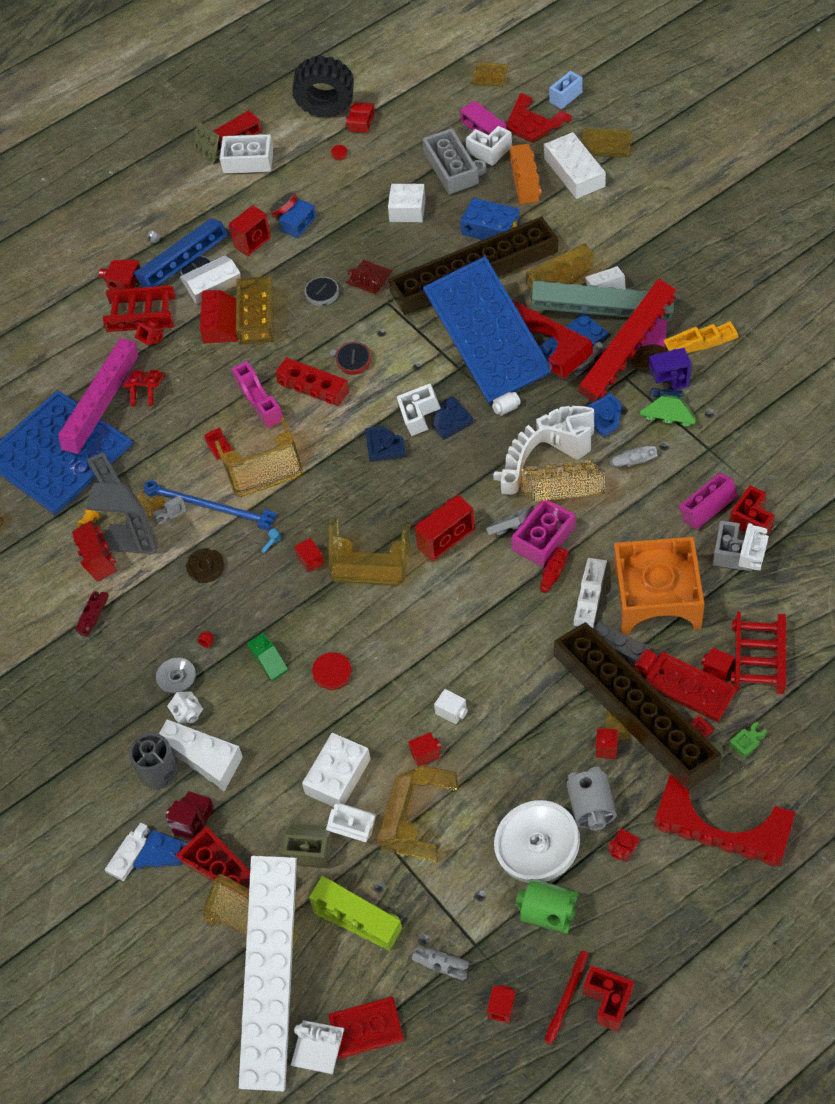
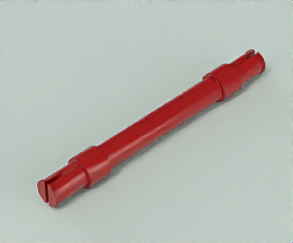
(555, 1023)

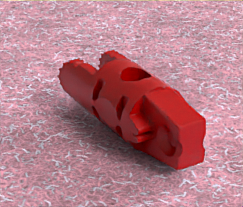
(553, 569)

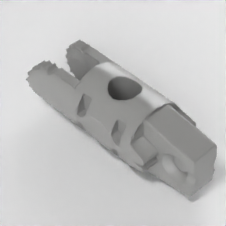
(635, 456)
(441, 962)

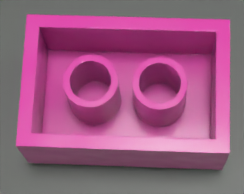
(543, 532)

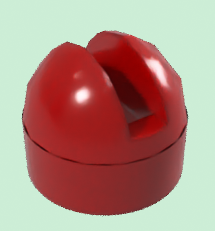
(205, 639)

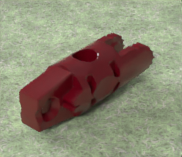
(91, 612)

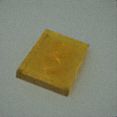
(607, 142)

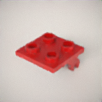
(139, 378)

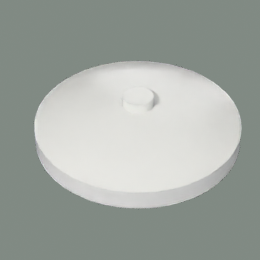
(537, 841)

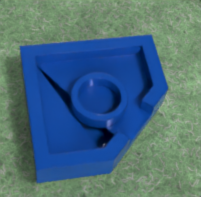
(606, 414)

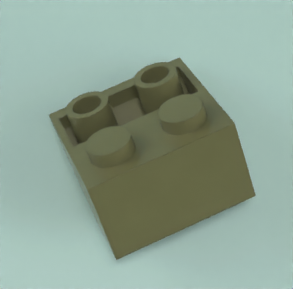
(308, 844)

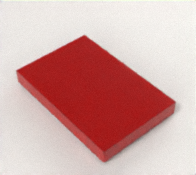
(367, 1027)

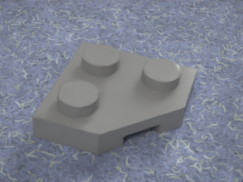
(514, 520)

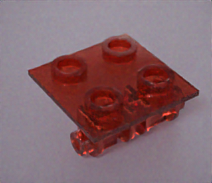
(368, 276)

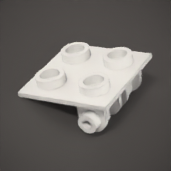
(316, 1046)

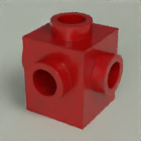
(149, 332)

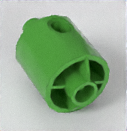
(547, 905)

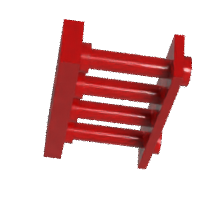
(130, 321)
(777, 645)

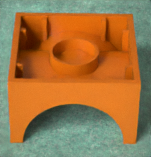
(658, 581)

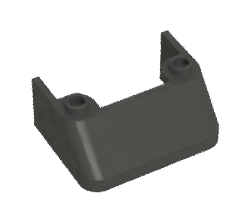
(137, 533)

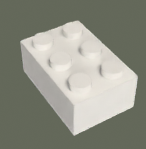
(246, 153)
(336, 770)

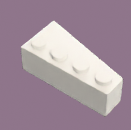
(203, 753)

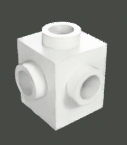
(185, 707)

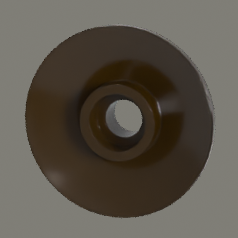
(641, 358)

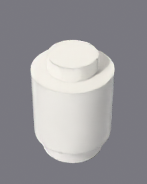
(506, 403)

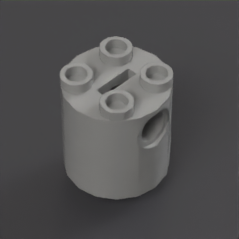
(591, 799)

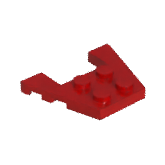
(530, 125)

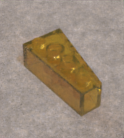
(564, 268)

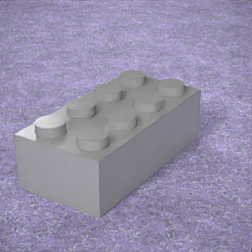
(450, 161)

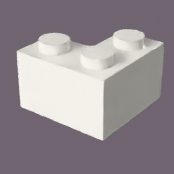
(489, 147)
(416, 405)

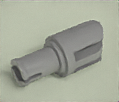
(590, 361)

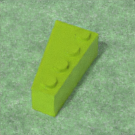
(354, 913)

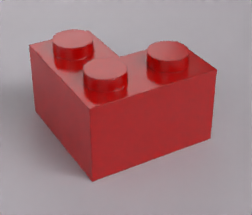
(750, 510)
(612, 992)

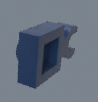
(657, 392)

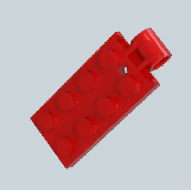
(686, 684)

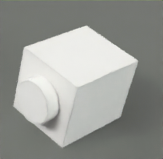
(450, 706)

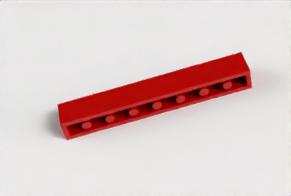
(627, 340)

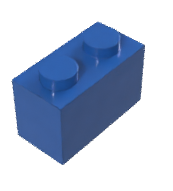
(297, 218)

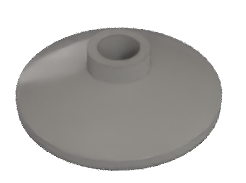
(172, 669)

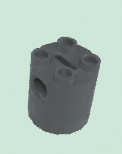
(153, 760)

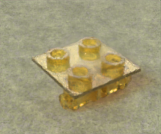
(490, 74)

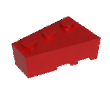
(94, 550)

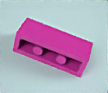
(479, 118)
(708, 500)

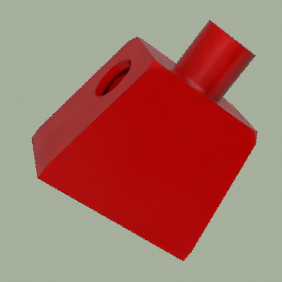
(120, 274)

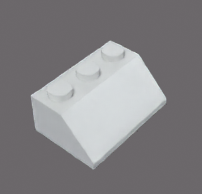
(215, 275)

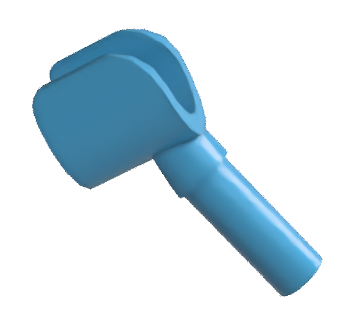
(275, 538)

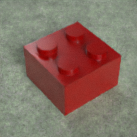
(250, 230)

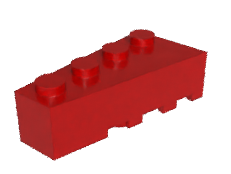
(211, 857)

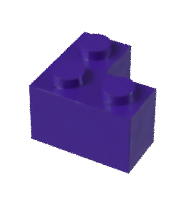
(671, 367)

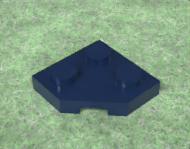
(451, 418)
(384, 444)

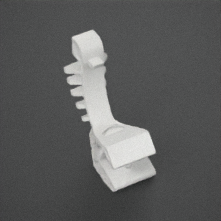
(563, 428)

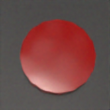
(331, 671)

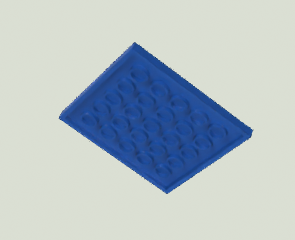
(38, 465)

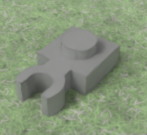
(171, 509)

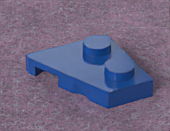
(159, 851)

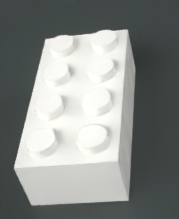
(574, 165)

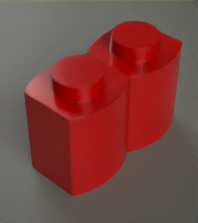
(360, 117)

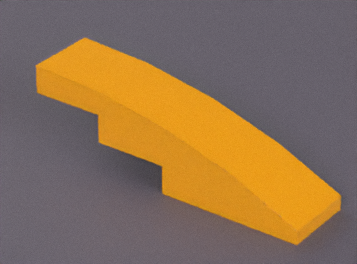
(702, 339)

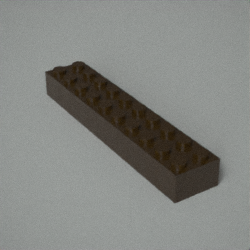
(503, 251)
(637, 706)

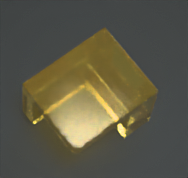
(152, 504)

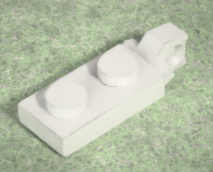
(126, 855)

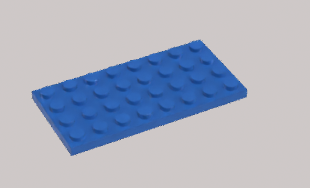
(487, 330)

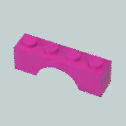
(248, 383)

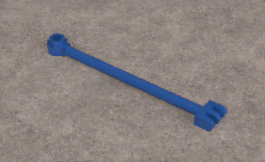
(264, 520)

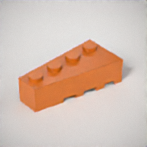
(525, 174)

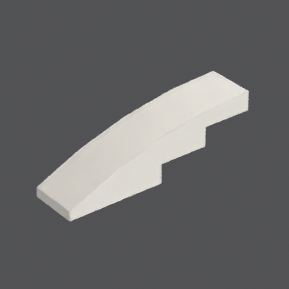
(590, 592)

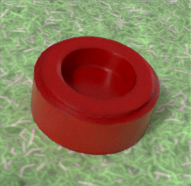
(339, 152)

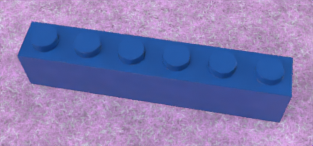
(181, 253)

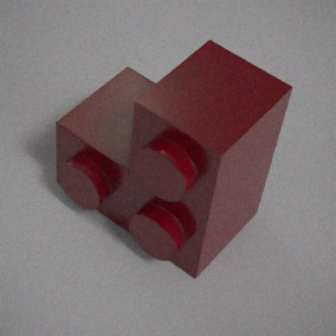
(189, 815)

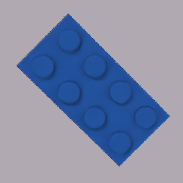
(582, 325)

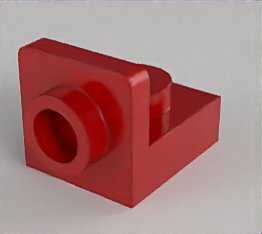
(213, 436)
(623, 845)

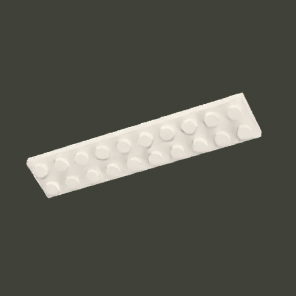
(268, 973)

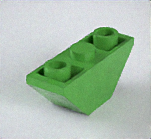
(669, 409)

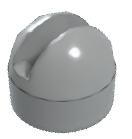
(153, 237)

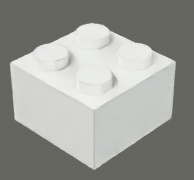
(406, 203)

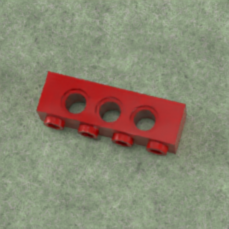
(312, 381)

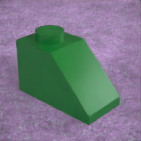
(267, 657)

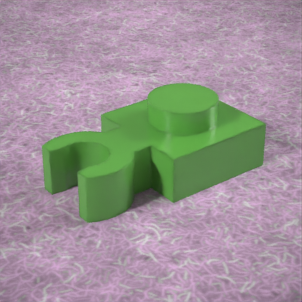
(746, 741)

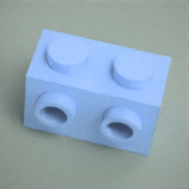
(565, 90)

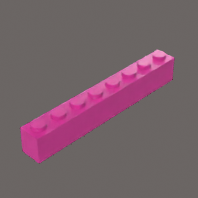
(98, 396)

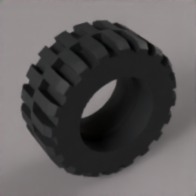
(324, 71)

